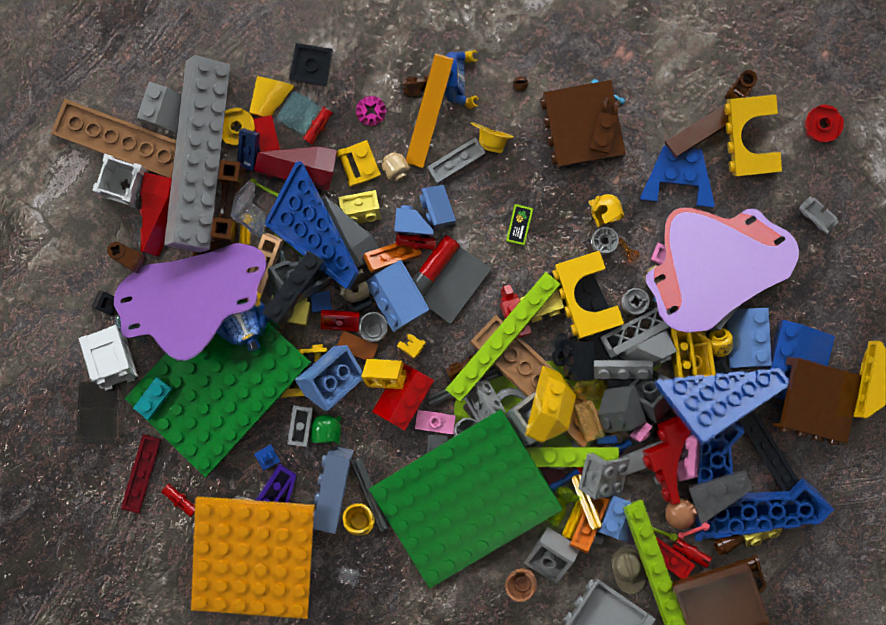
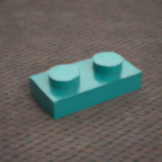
(153, 398)

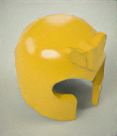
(606, 209)
(358, 519)

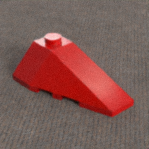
(155, 204)

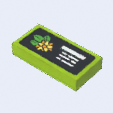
(519, 225)

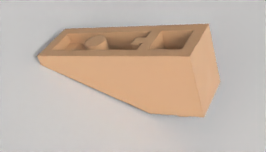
(270, 247)

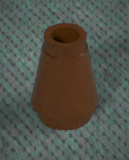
(727, 544)

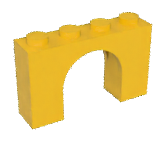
(739, 112)
(584, 322)

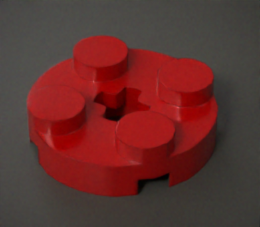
(832, 117)

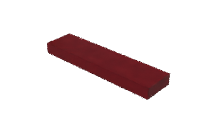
(141, 474)

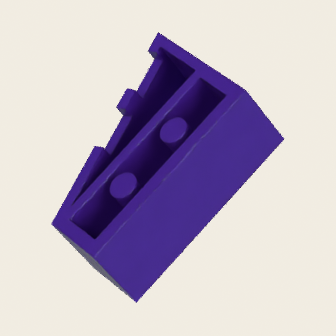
(278, 486)

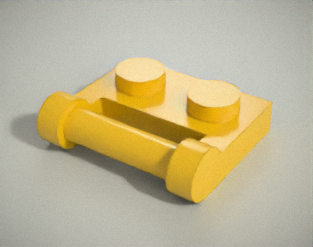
(364, 160)

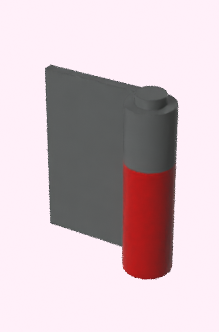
(449, 278)

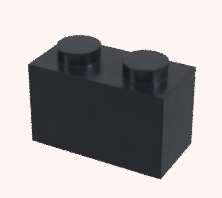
(578, 360)

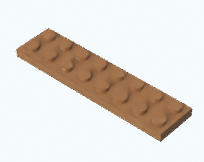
(115, 138)
(523, 368)

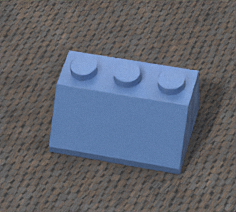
(397, 296)
(750, 338)
(330, 377)

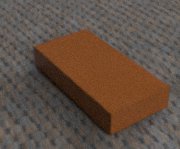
(358, 346)

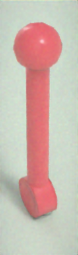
(705, 526)

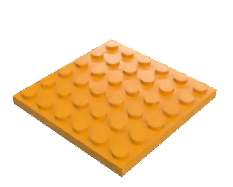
(252, 557)

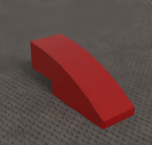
(268, 136)

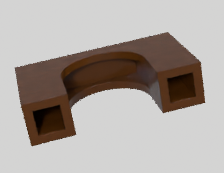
(232, 178)

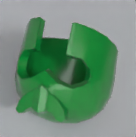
(325, 429)

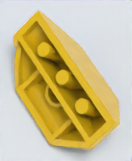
(693, 354)
(873, 381)
(551, 406)

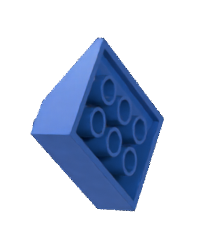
(798, 342)

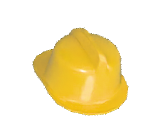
(491, 139)

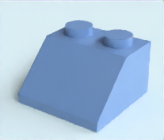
(411, 223)
(615, 521)

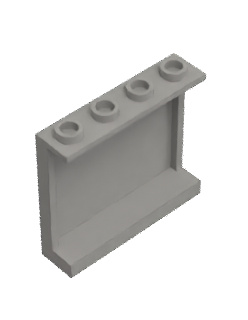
(605, 607)

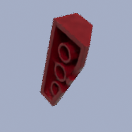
(317, 160)

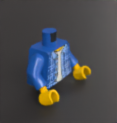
(456, 83)
(245, 326)

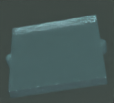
(298, 112)

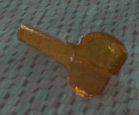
(628, 249)

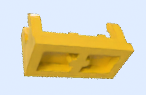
(414, 348)
(384, 374)

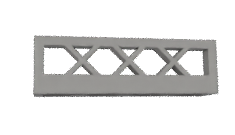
(637, 338)

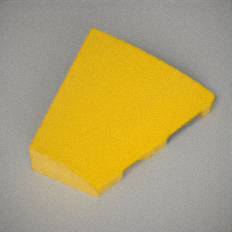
(268, 96)

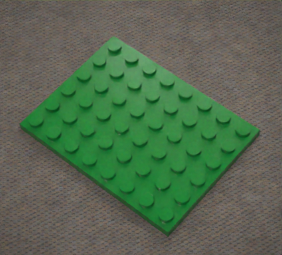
(220, 394)
(465, 498)

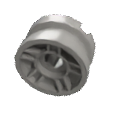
(601, 233)
(631, 308)

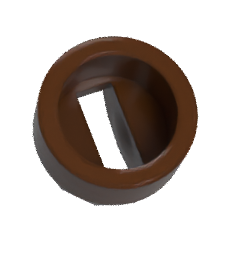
(520, 87)

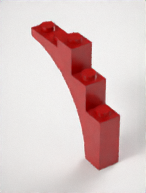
(665, 456)

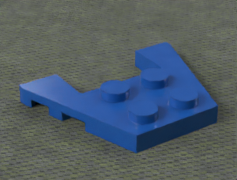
(685, 170)

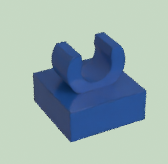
(267, 457)

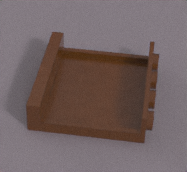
(572, 122)
(819, 401)
(721, 597)

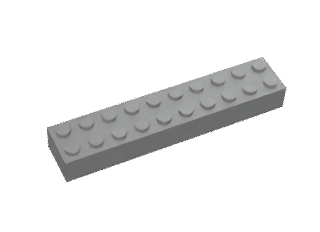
(197, 154)

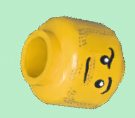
(721, 342)

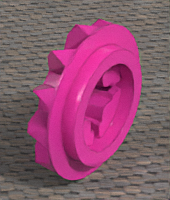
(371, 119)

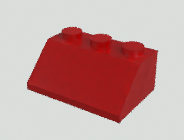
(400, 405)

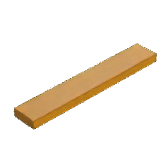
(429, 110)

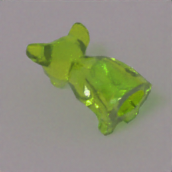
(565, 496)

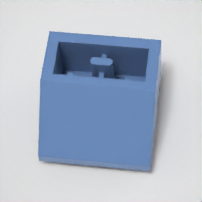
(438, 207)

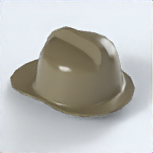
(628, 570)

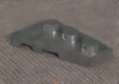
(717, 494)

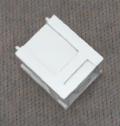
(110, 179)
(108, 357)

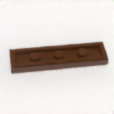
(697, 132)

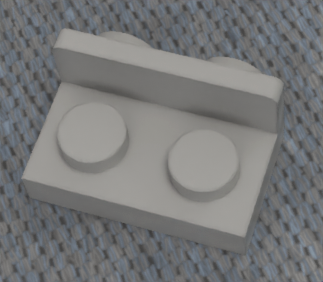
(483, 400)

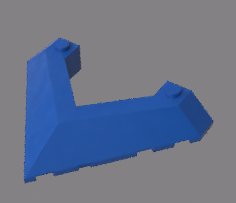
(755, 510)

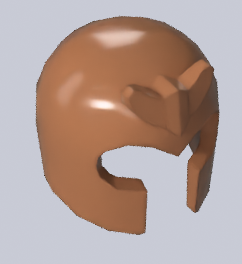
(681, 514)
(521, 584)

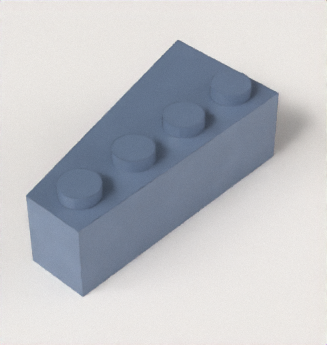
(332, 488)

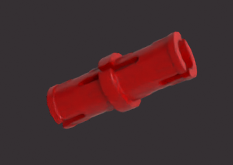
(317, 125)
(427, 243)
(179, 500)
(692, 552)

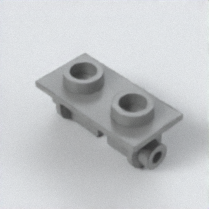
(811, 209)

